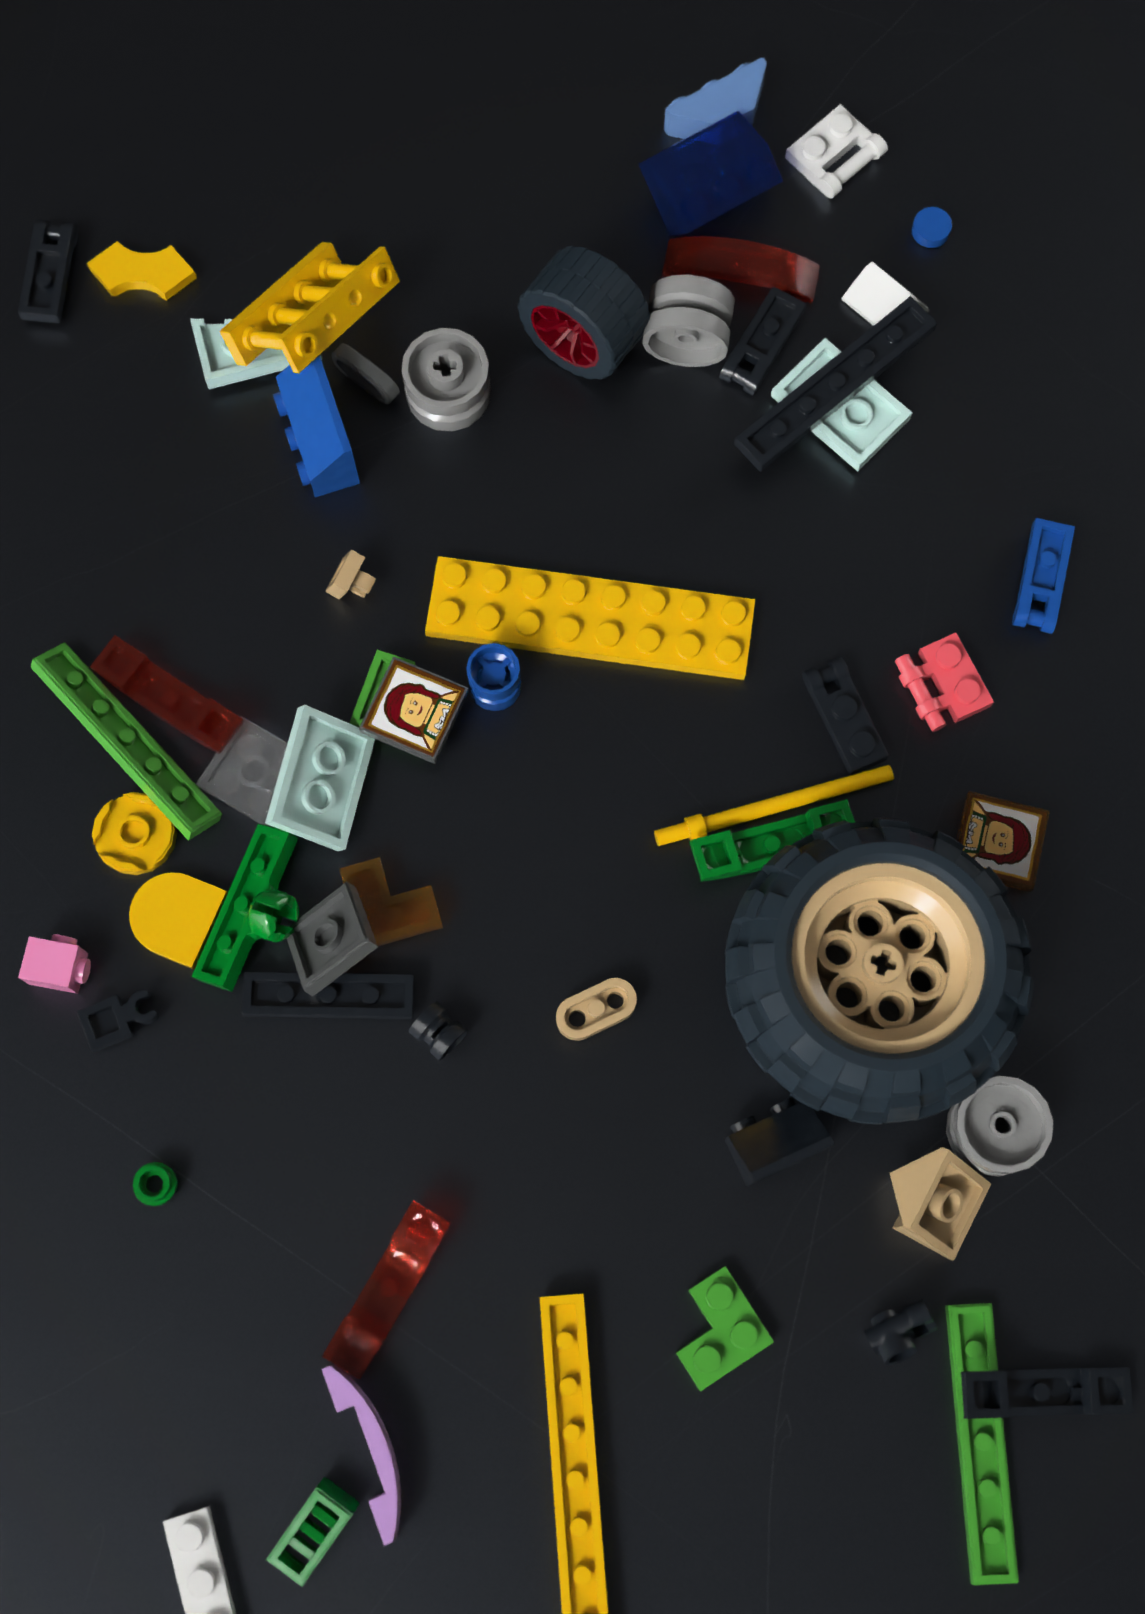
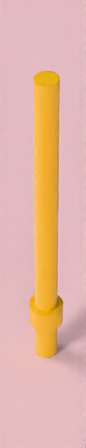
(698, 826)

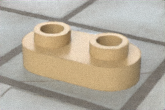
(594, 1007)

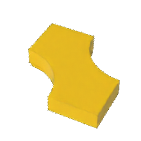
(128, 270)

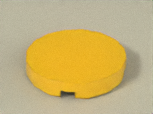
(133, 834)

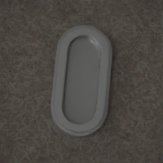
(365, 374)

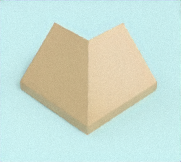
(938, 1200)

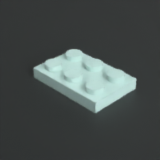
(861, 423)
(320, 779)

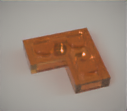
(388, 915)

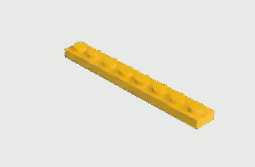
(573, 1455)

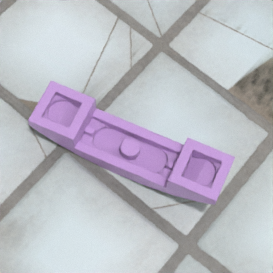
(387, 1505)

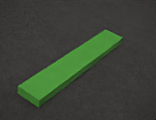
(126, 740)
(981, 1452)

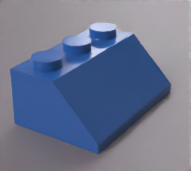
(316, 429)

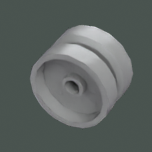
(688, 320)
(446, 379)
(1025, 1123)

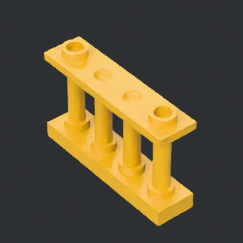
(310, 306)

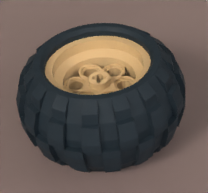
(852, 1057)

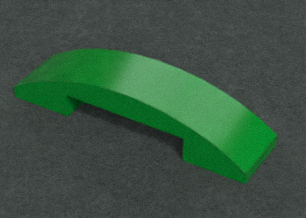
(750, 849)

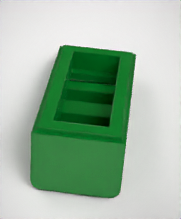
(337, 1501)

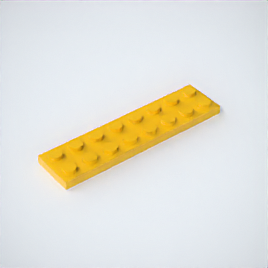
(590, 617)

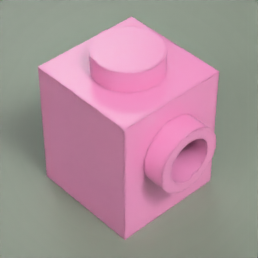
(55, 963)

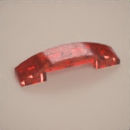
(742, 263)
(166, 695)
(387, 1290)

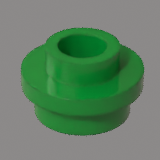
(142, 1180)

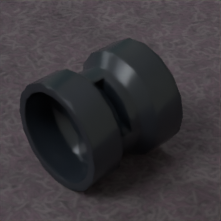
(438, 1031)

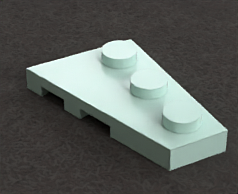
(220, 366)

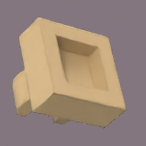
(350, 577)

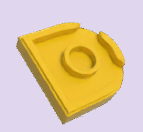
(175, 916)

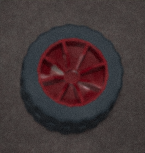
(584, 312)

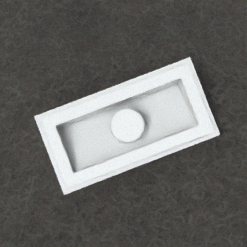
(876, 294)

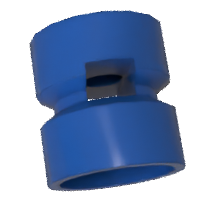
(494, 677)

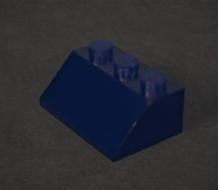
(709, 173)

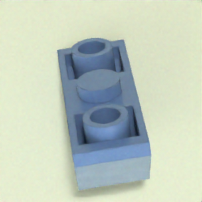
(716, 100)

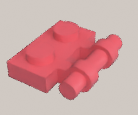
(954, 678)

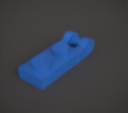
(1044, 574)

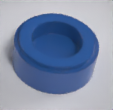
(931, 227)

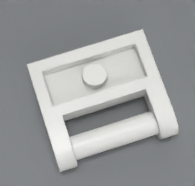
(827, 144)

